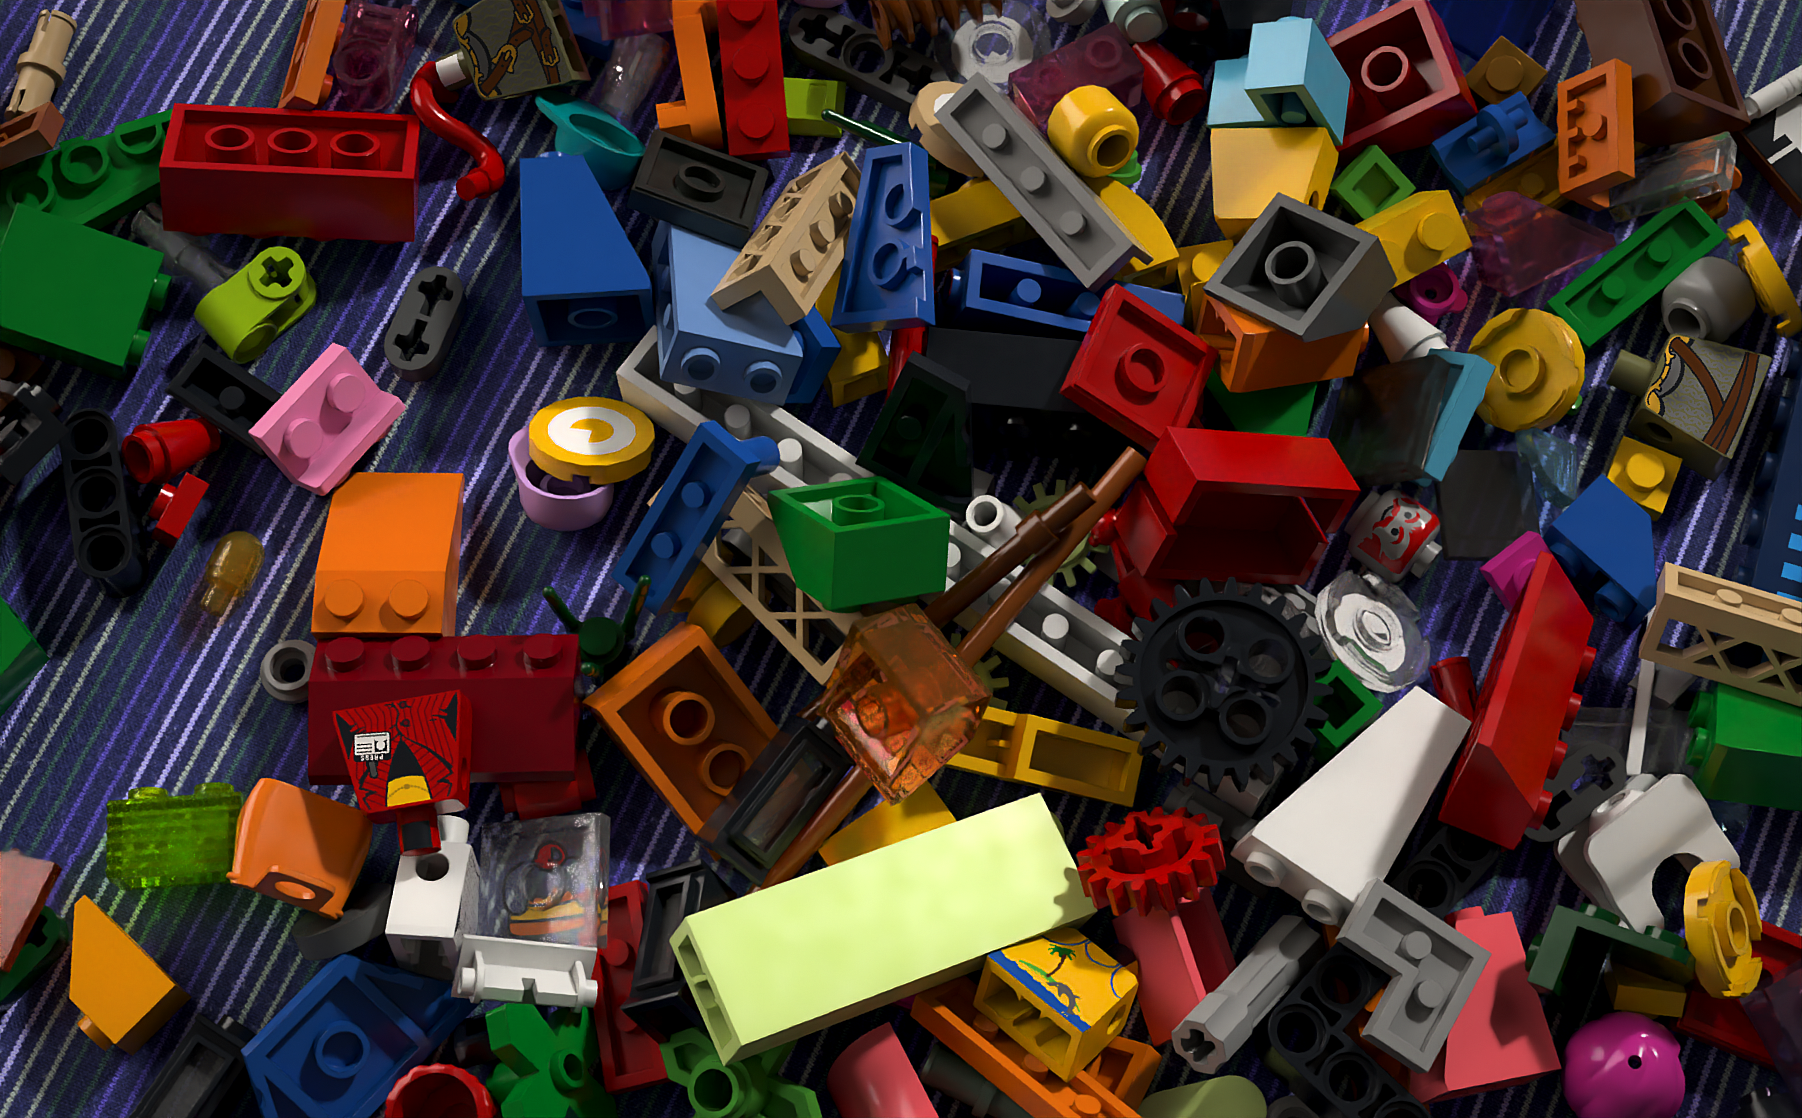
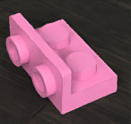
(326, 421)

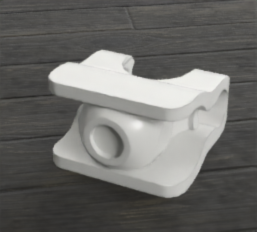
(1630, 835)

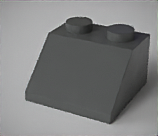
(1304, 272)

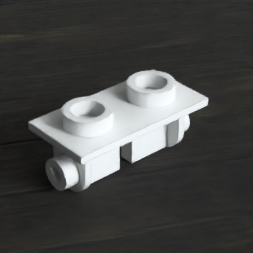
(525, 972)

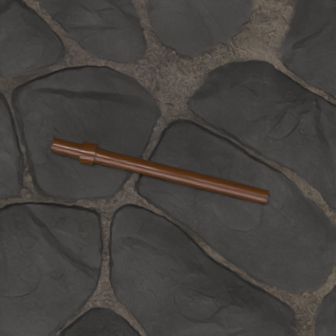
(1034, 536)

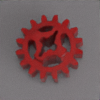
(1151, 861)

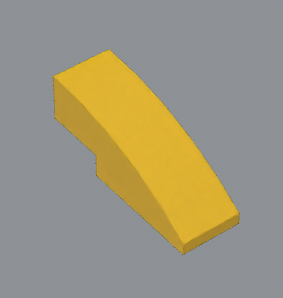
(1052, 757)

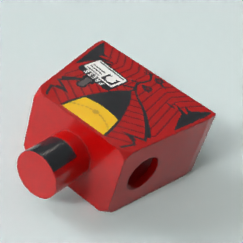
(409, 763)

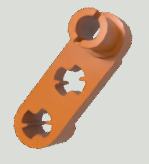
(698, 114)

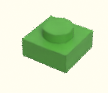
(1370, 184)

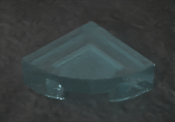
(1553, 464)

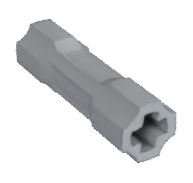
(1241, 1001)

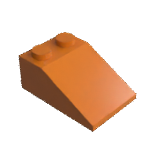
(390, 557)
(684, 723)

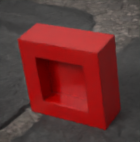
(175, 508)

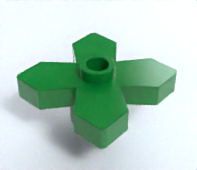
(545, 1064)

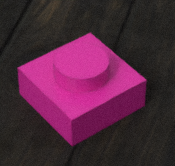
(1512, 565)

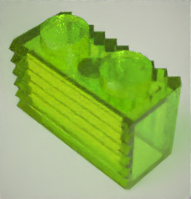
(172, 839)

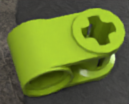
(253, 307)

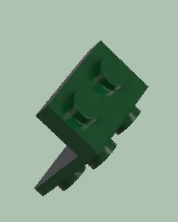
(1576, 944)

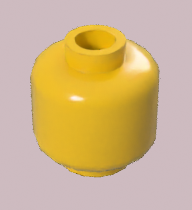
(1093, 131)

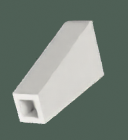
(1355, 809)

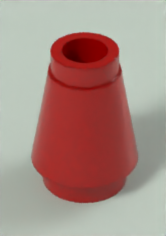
(1169, 84)
(167, 448)

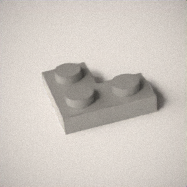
(1429, 969)

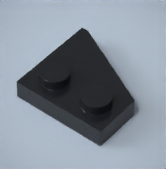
(926, 436)

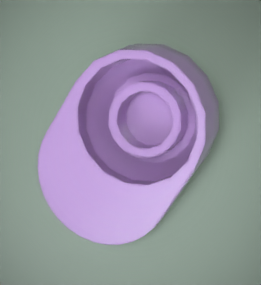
(552, 501)

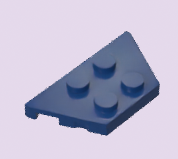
(349, 1039)

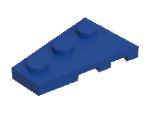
(889, 246)

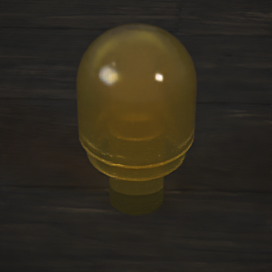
(231, 570)

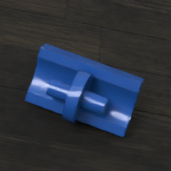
(1490, 144)

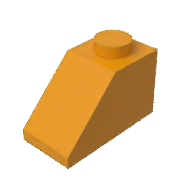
(117, 983)

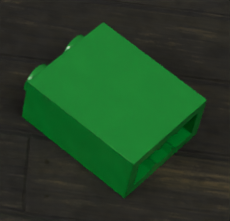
(78, 292)

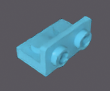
(1461, 397)

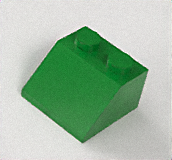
(861, 542)

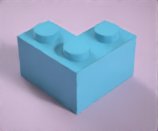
(1282, 82)

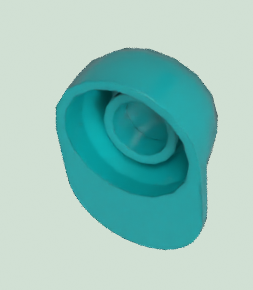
(588, 131)

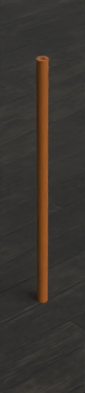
(971, 649)

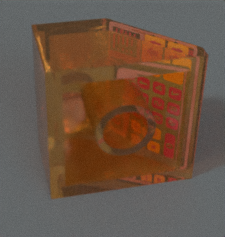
(902, 700)

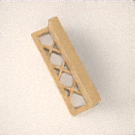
(797, 242)
(754, 517)
(1739, 616)

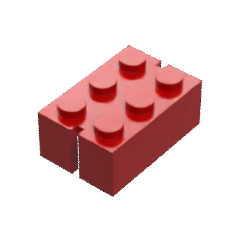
(1235, 506)

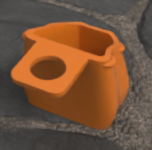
(299, 847)

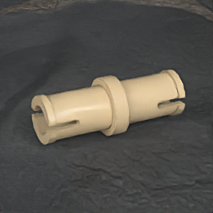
(42, 66)

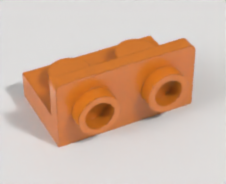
(1595, 133)

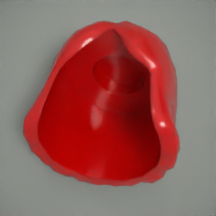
(440, 1093)

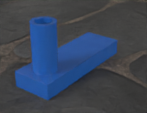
(691, 511)

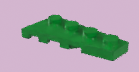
(92, 178)

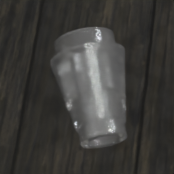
(632, 72)

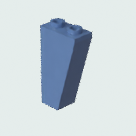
(727, 351)

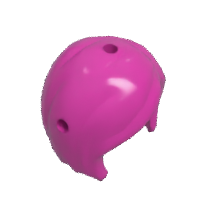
(1602, 1083)

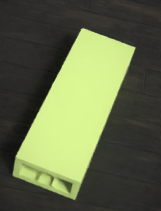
(877, 927)

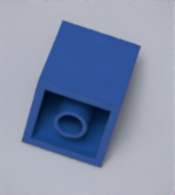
(576, 259)

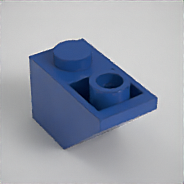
(1609, 550)

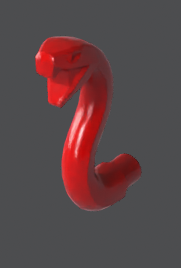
(481, 181)

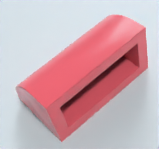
(1178, 959)
(877, 1079)

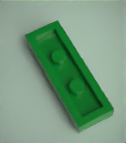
(1635, 272)

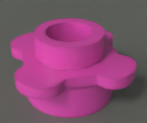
(1443, 283)

